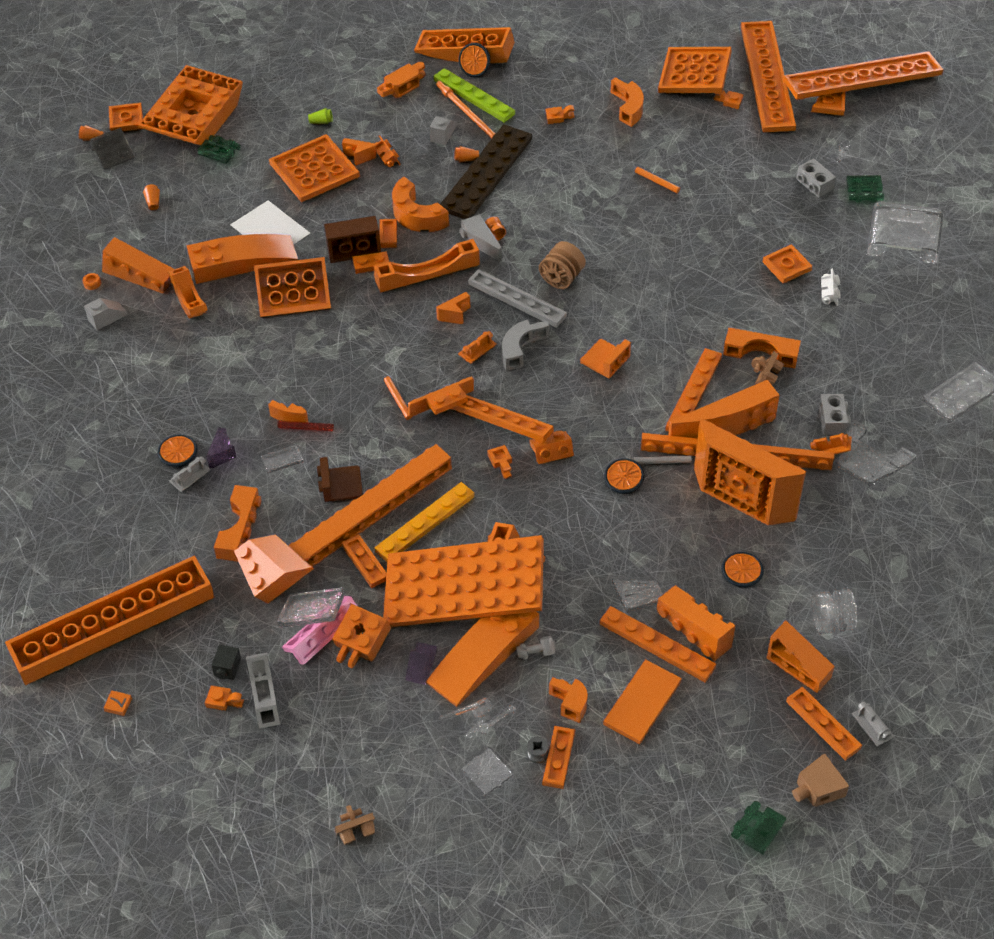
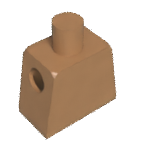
(820, 783)

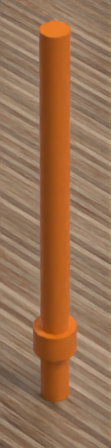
(448, 93)

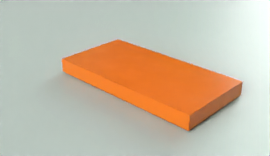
(642, 701)

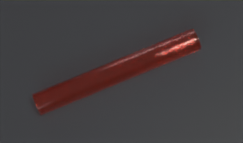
(305, 426)

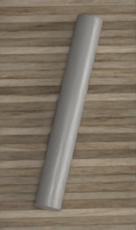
(663, 460)

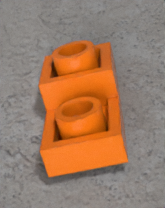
(292, 413)

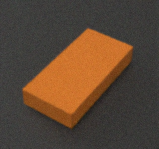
(388, 233)

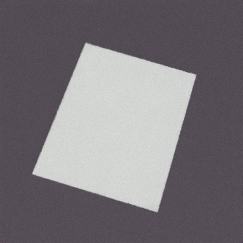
(269, 220)

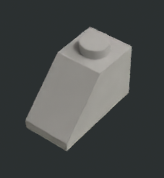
(441, 130)
(104, 312)

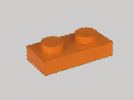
(366, 263)

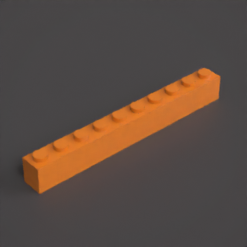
(372, 505)

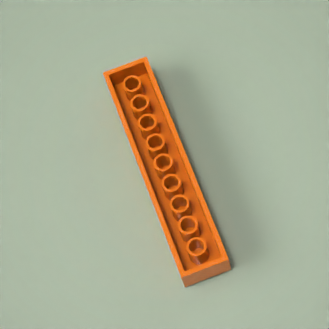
(109, 620)

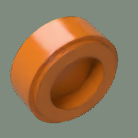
(91, 281)

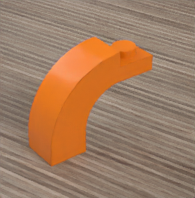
(633, 96)
(186, 292)

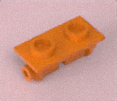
(389, 156)
(478, 347)
(837, 444)

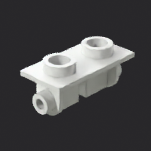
(830, 288)

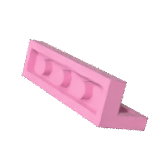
(316, 636)

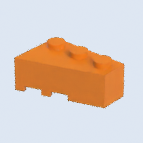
(799, 657)

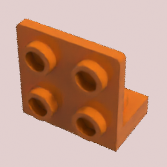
(607, 358)

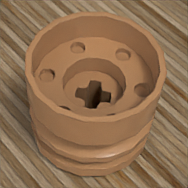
(562, 265)

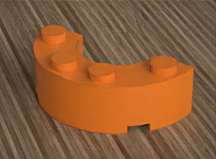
(413, 215)

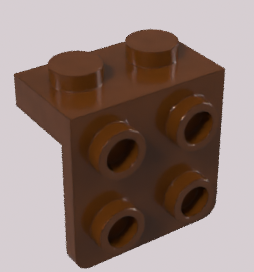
(339, 482)

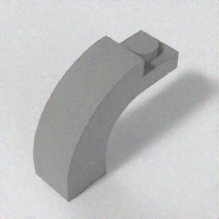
(517, 337)
(263, 690)

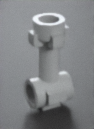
(547, 646)

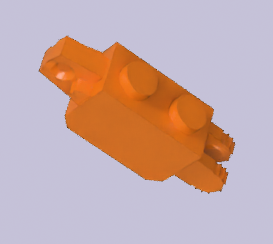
(402, 80)

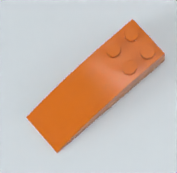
(448, 43)
(238, 255)
(733, 413)
(480, 654)

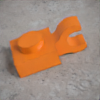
(730, 99)
(557, 115)
(501, 458)
(222, 697)

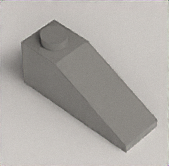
(477, 229)

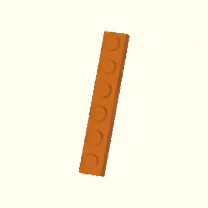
(697, 384)
(506, 419)
(658, 644)

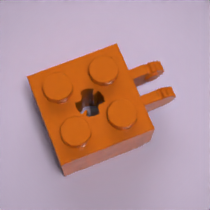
(363, 645)

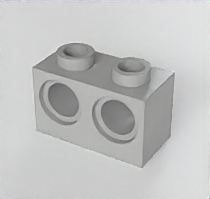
(816, 177)
(833, 414)

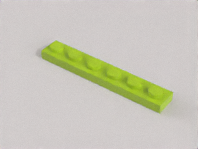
(475, 95)

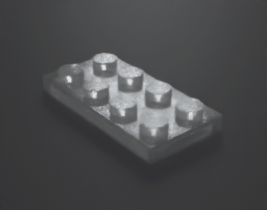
(960, 392)

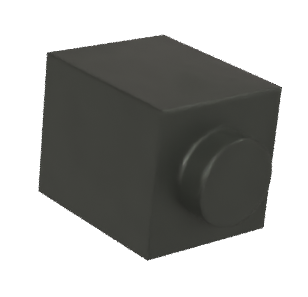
(226, 662)

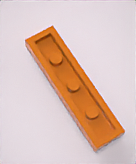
(824, 723)

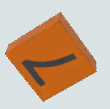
(117, 703)

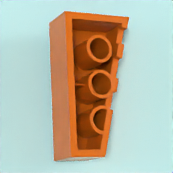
(135, 266)
(696, 622)

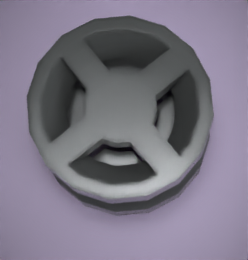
(537, 755)

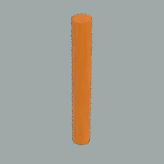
(656, 179)
(396, 395)

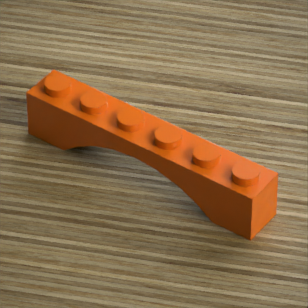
(459, 257)

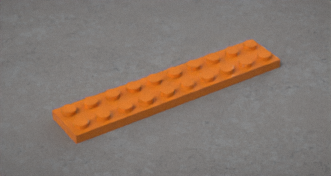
(862, 75)
(767, 77)

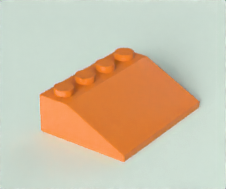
(292, 287)

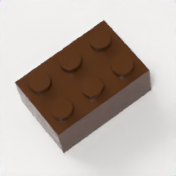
(352, 238)

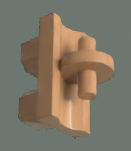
(765, 366)
(345, 830)

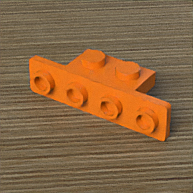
(442, 399)

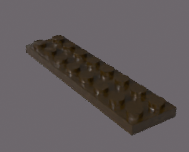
(486, 172)

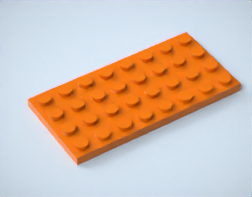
(464, 581)

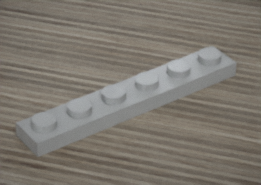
(517, 298)

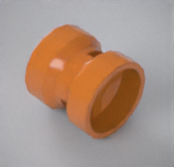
(496, 228)

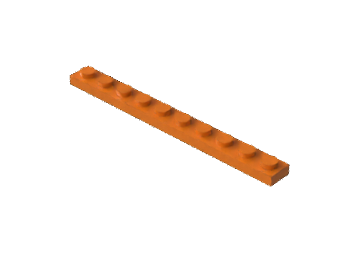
(687, 446)

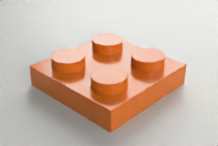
(125, 116)
(787, 263)

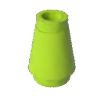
(321, 117)

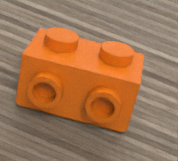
(554, 448)

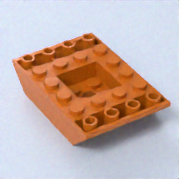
(194, 92)
(747, 476)

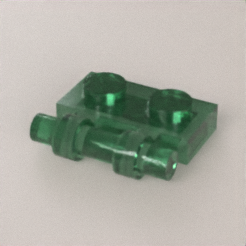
(218, 148)
(865, 183)
(765, 829)

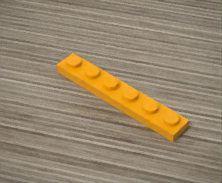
(425, 521)

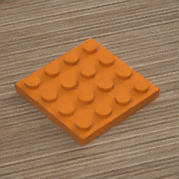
(695, 70)
(314, 168)

